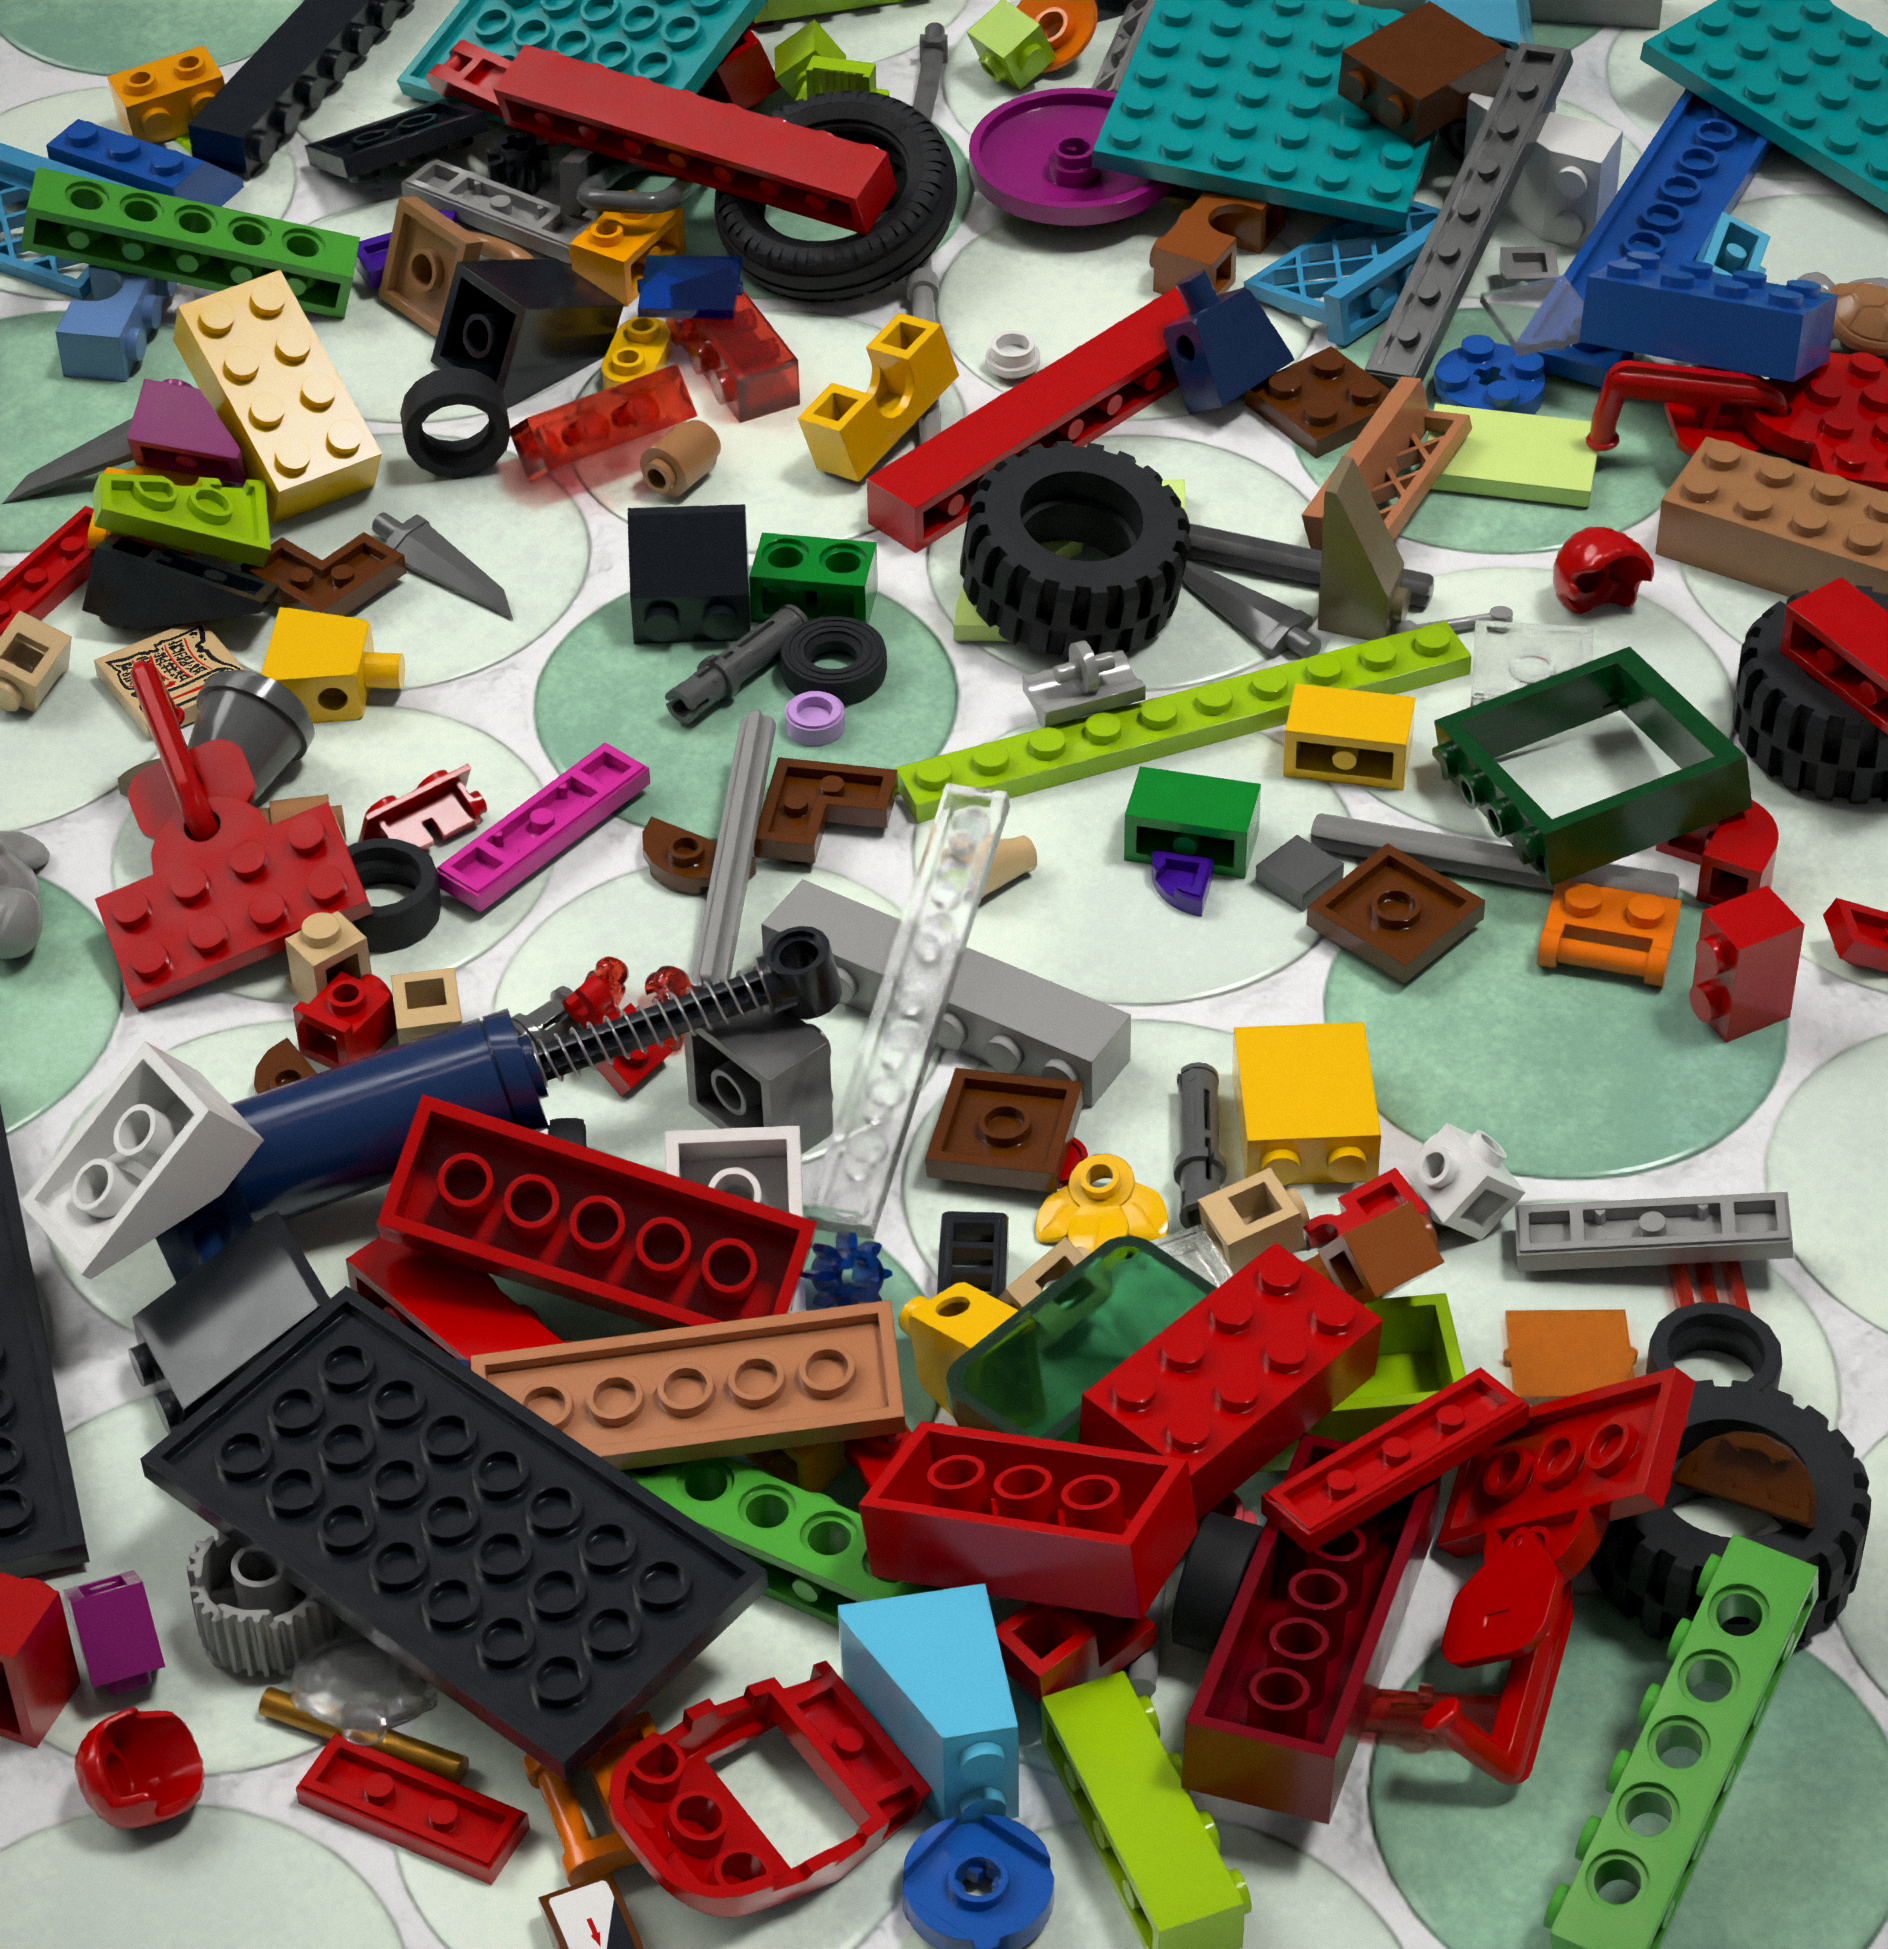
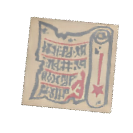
(182, 658)

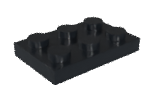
(397, 140)

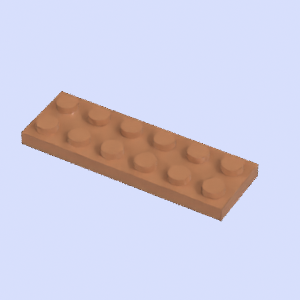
(715, 1385)

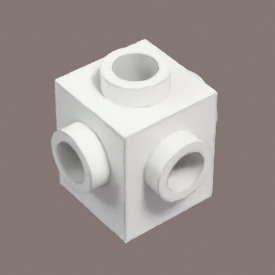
(1464, 1180)

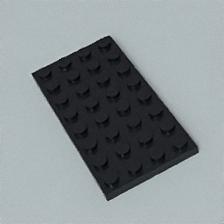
(456, 1530)

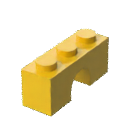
(855, 428)

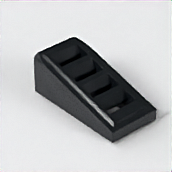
(974, 1241)

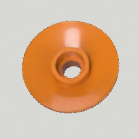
(1066, 24)

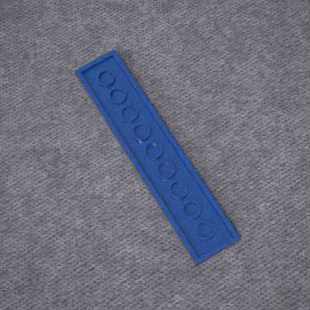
(1664, 208)

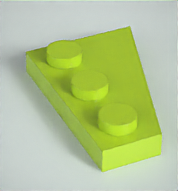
(195, 518)

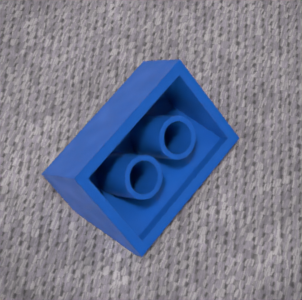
(142, 164)

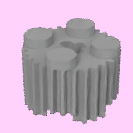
(251, 1612)

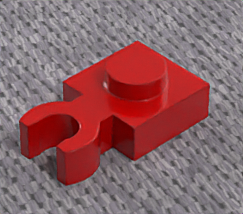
(1364, 1205)

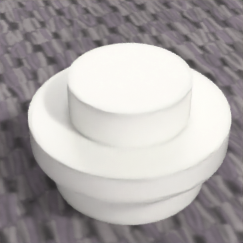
(1012, 355)

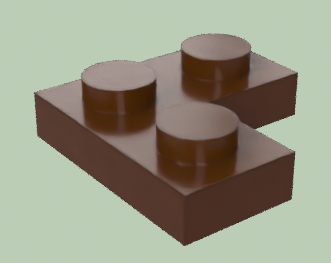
(334, 583)
(809, 795)

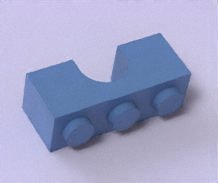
(111, 333)

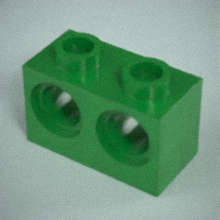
(815, 575)

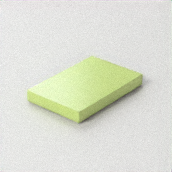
(1521, 458)

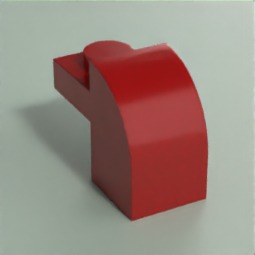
(1732, 854)
(1066, 1647)

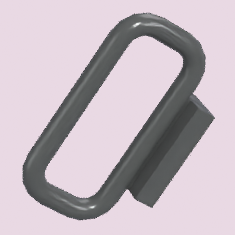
(589, 175)

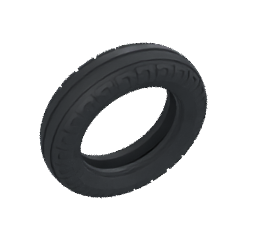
(858, 262)

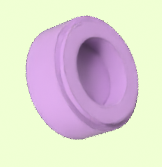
(814, 718)

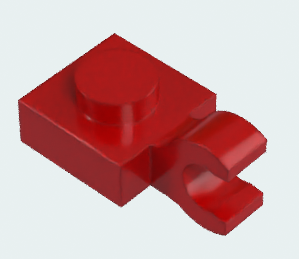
(590, 1004)

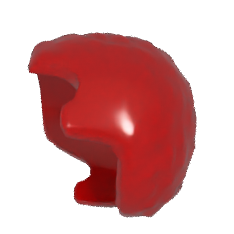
(1600, 569)
(139, 1768)

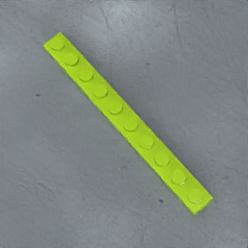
(1181, 719)

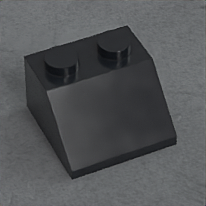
(689, 573)

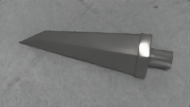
(90, 458)
(438, 560)
(1259, 617)

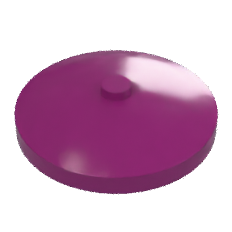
(1038, 161)

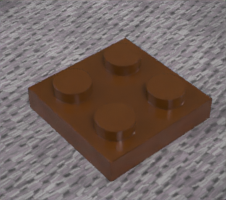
(1318, 401)
(1395, 913)
(1005, 1130)

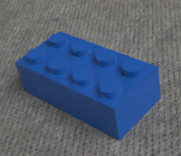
(1709, 316)

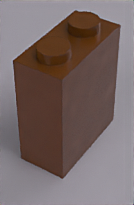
(1420, 71)

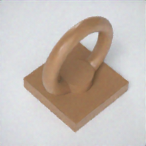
(424, 259)

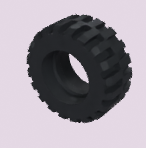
(1085, 500)
(1800, 724)
(1658, 1557)

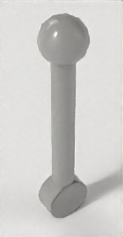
(1497, 613)

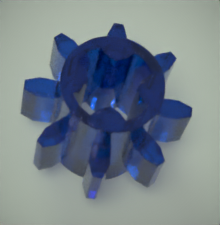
(828, 1269)

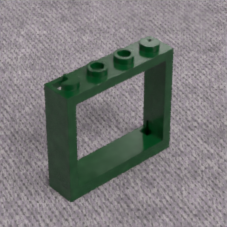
(1704, 791)

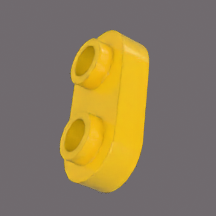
(636, 350)

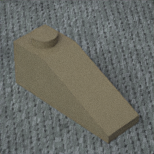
(1359, 562)

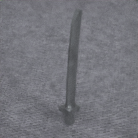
(932, 55)

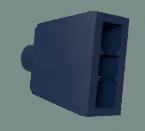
(1221, 344)

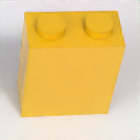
(1306, 1102)

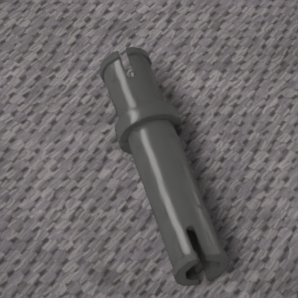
(722, 674)
(1200, 1165)

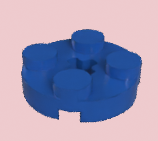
(1513, 380)
(996, 1849)

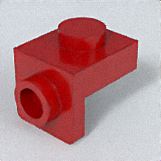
(1858, 933)

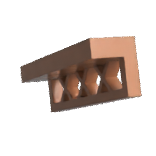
(1392, 444)

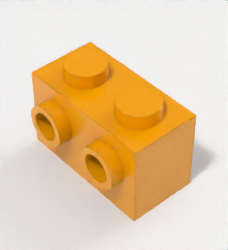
(165, 95)
(616, 247)

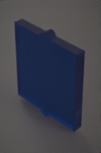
(689, 287)

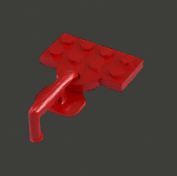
(1826, 417)
(221, 876)
(1539, 1516)

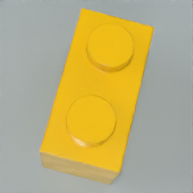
(1349, 736)

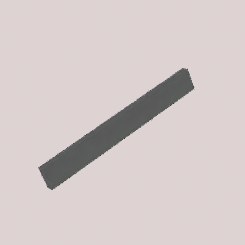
(1469, 214)

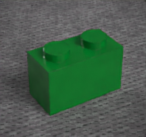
(1193, 818)

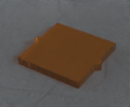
(1566, 1352)

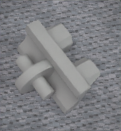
(1082, 686)

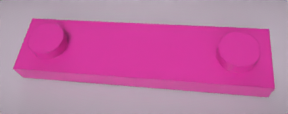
(542, 827)

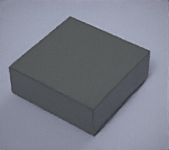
(1299, 872)

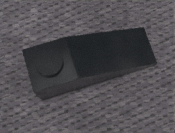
(155, 586)

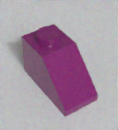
(182, 433)
(115, 1631)

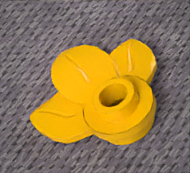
(1103, 1213)

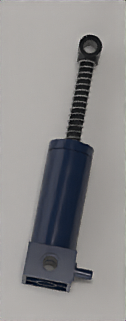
(350, 1123)

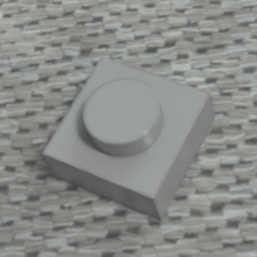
(1527, 264)

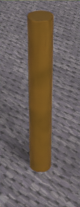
(424, 1755)

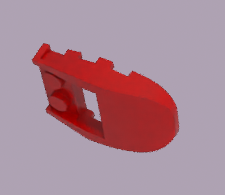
(701, 1838)

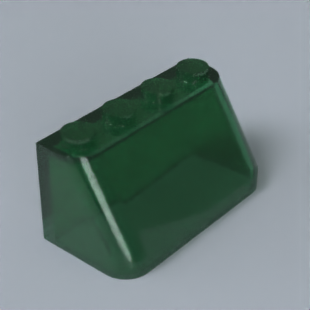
(1069, 1337)

